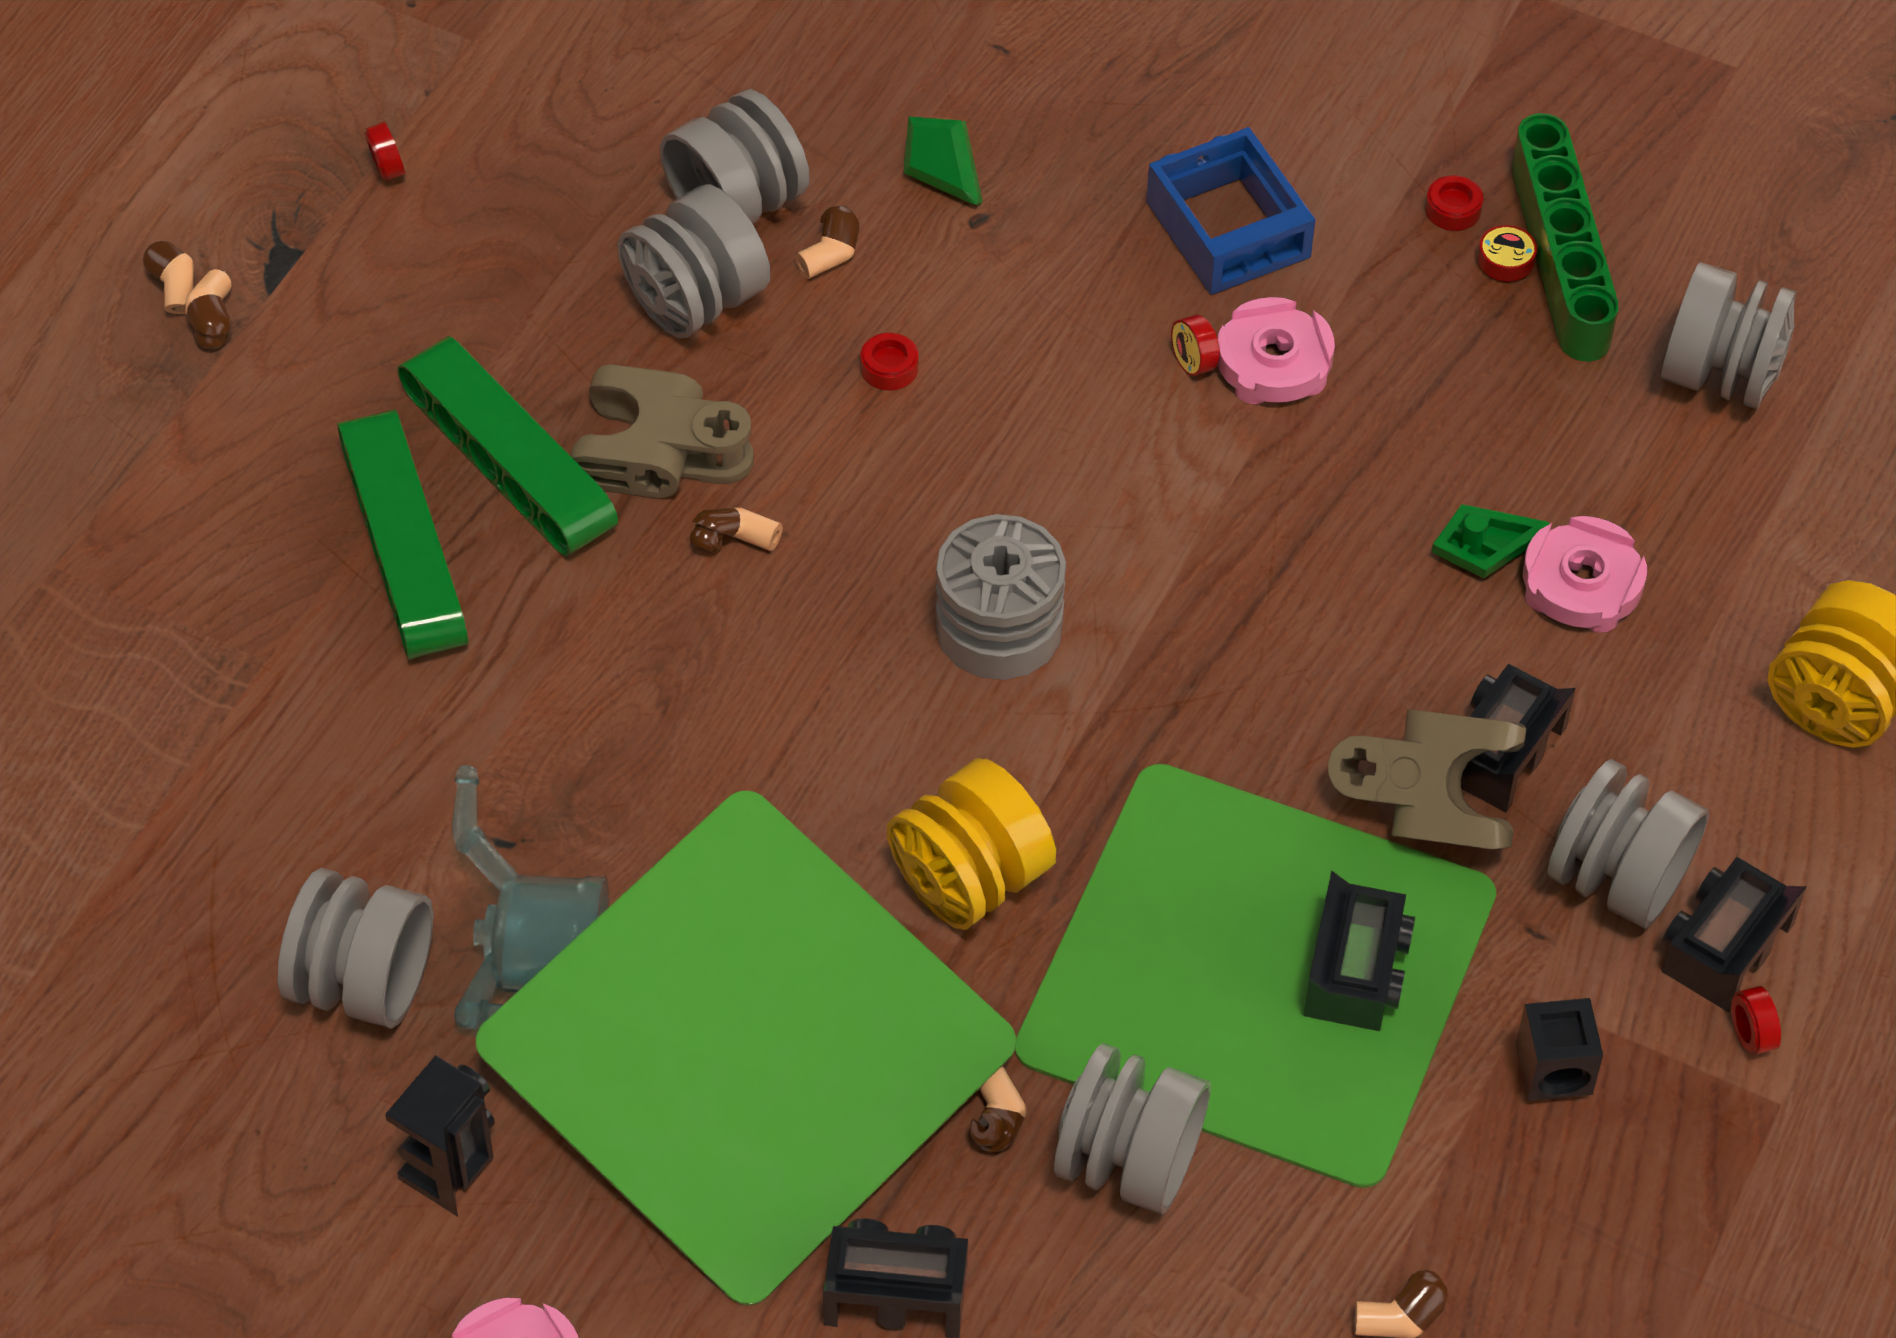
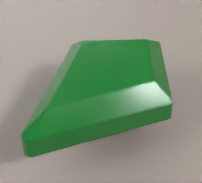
(942, 157)
(1484, 538)

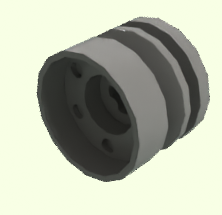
(740, 149)
(694, 260)
(1729, 335)
(1000, 596)
(1617, 838)
(355, 947)
(1131, 1128)

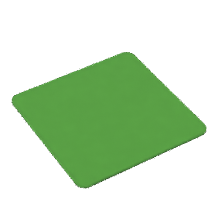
(1203, 962)
(746, 1046)

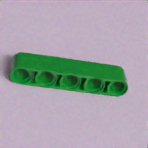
(1566, 237)
(507, 446)
(402, 534)

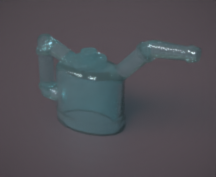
(527, 924)

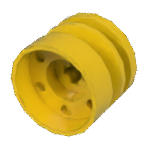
(1841, 666)
(971, 843)

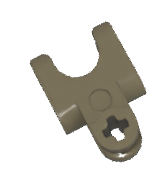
(669, 435)
(1426, 774)

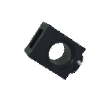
(1559, 1049)

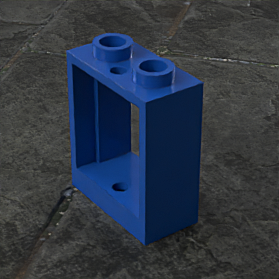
(1246, 251)

